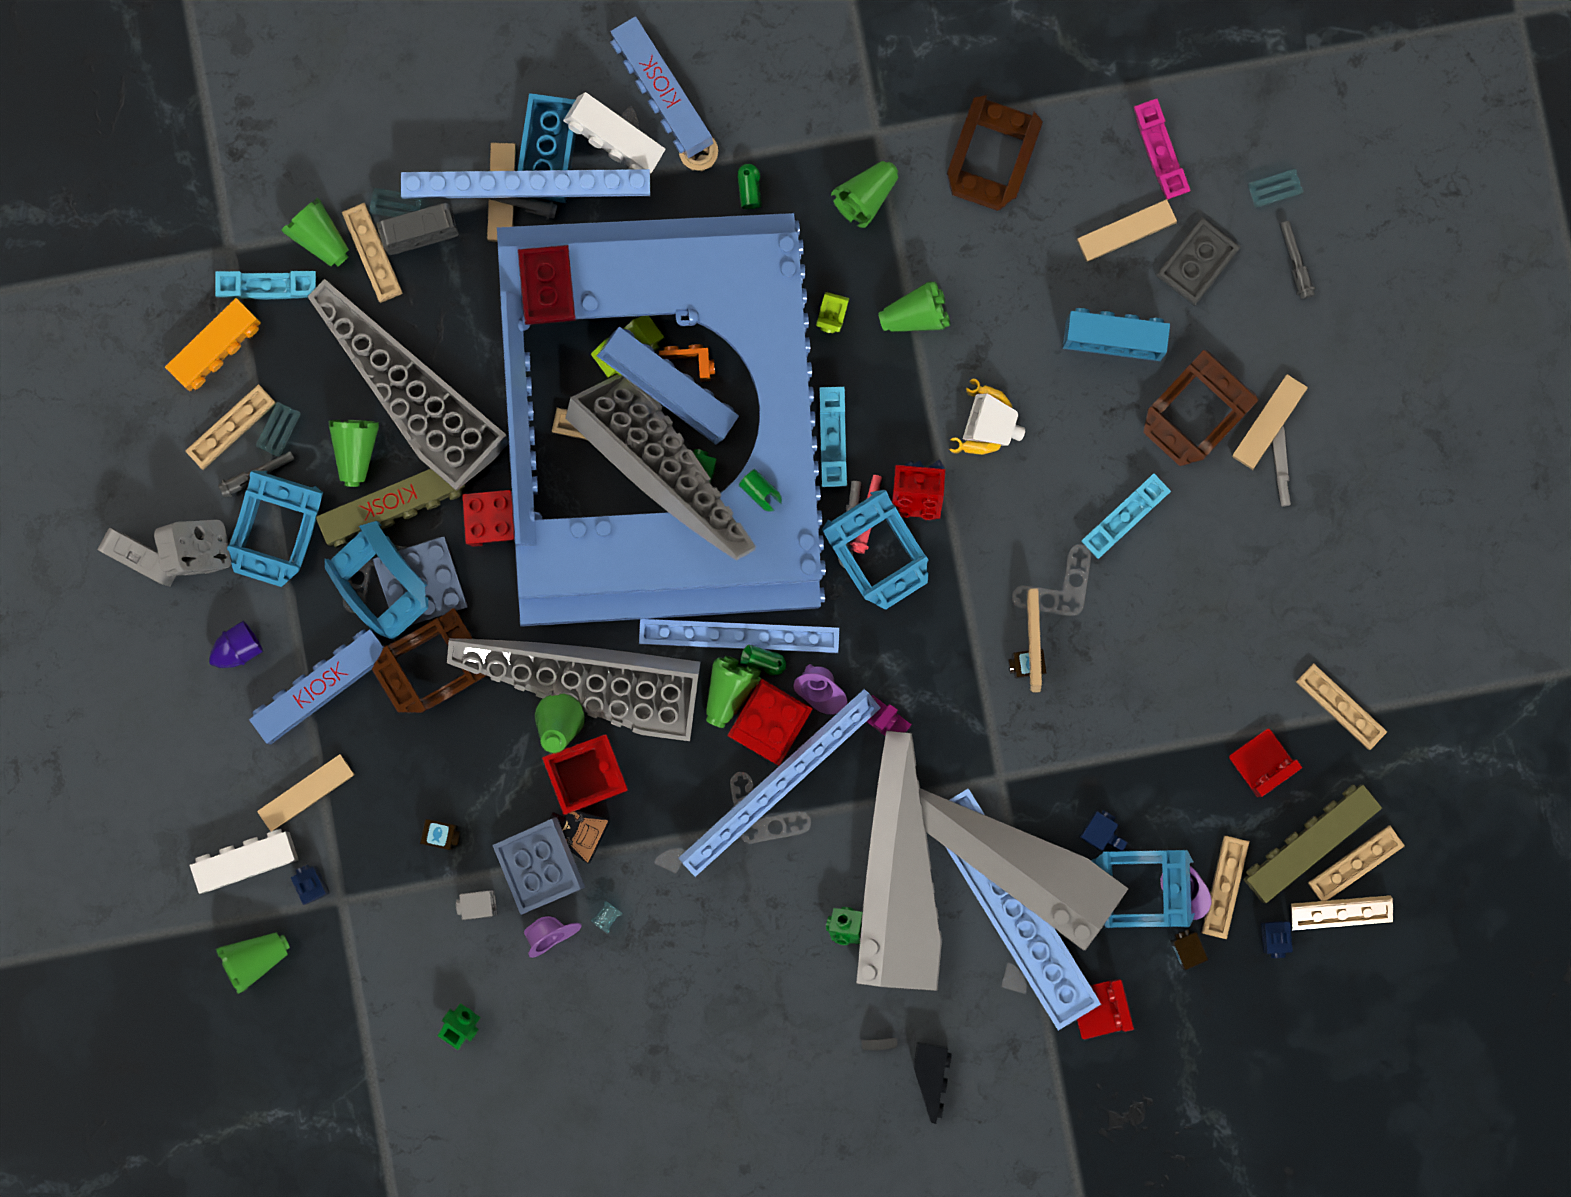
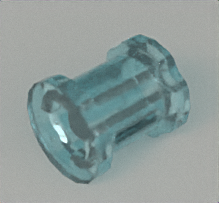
(606, 917)

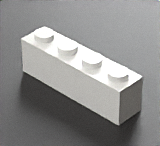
(613, 134)
(243, 862)

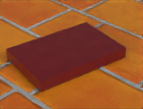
(546, 284)

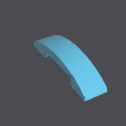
(264, 285)
(833, 436)
(1126, 516)

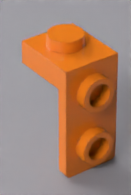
(706, 365)

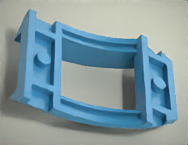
(285, 494)
(858, 521)
(354, 556)
(1175, 887)

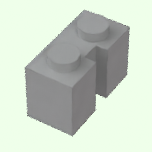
(477, 905)

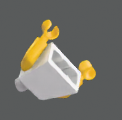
(990, 422)

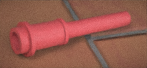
(859, 544)

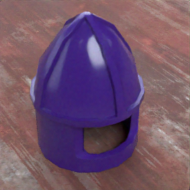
(235, 647)

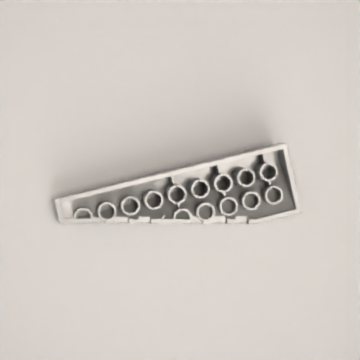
(429, 413)
(646, 449)
(624, 687)
(1045, 878)
(899, 910)

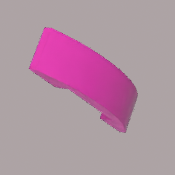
(1160, 150)

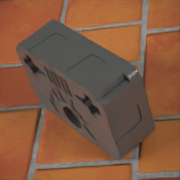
(417, 229)

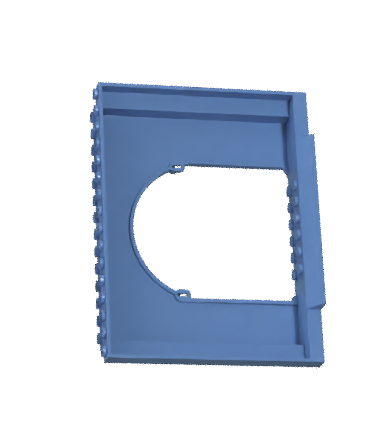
(747, 288)

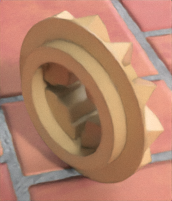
(703, 161)

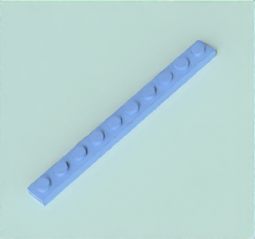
(525, 184)
(779, 783)

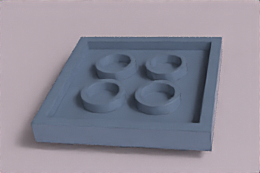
(433, 564)
(538, 866)

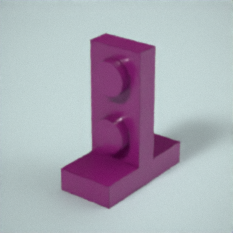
(887, 719)

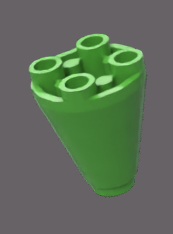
(916, 311)
(729, 689)

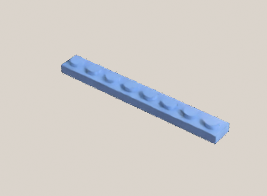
(738, 635)

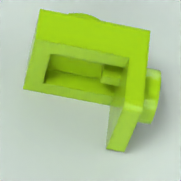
(832, 312)

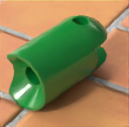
(749, 186)
(758, 488)
(763, 659)

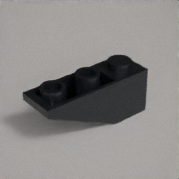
(929, 1069)

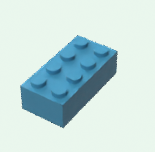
(546, 137)
(1116, 335)

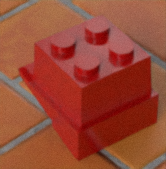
(770, 722)
(585, 774)

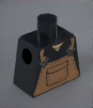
(582, 832)

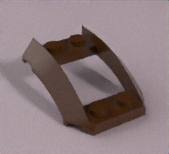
(1002, 120)
(1223, 384)
(395, 680)

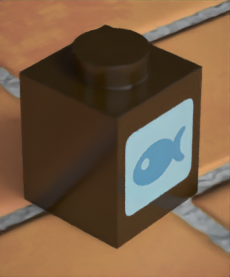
(1020, 664)
(440, 834)
(1188, 949)

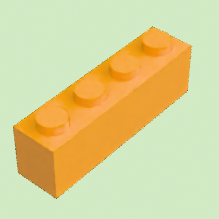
(213, 345)

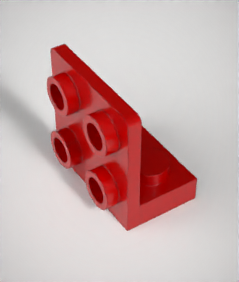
(918, 491)
(488, 517)
(1264, 763)
(1110, 1015)

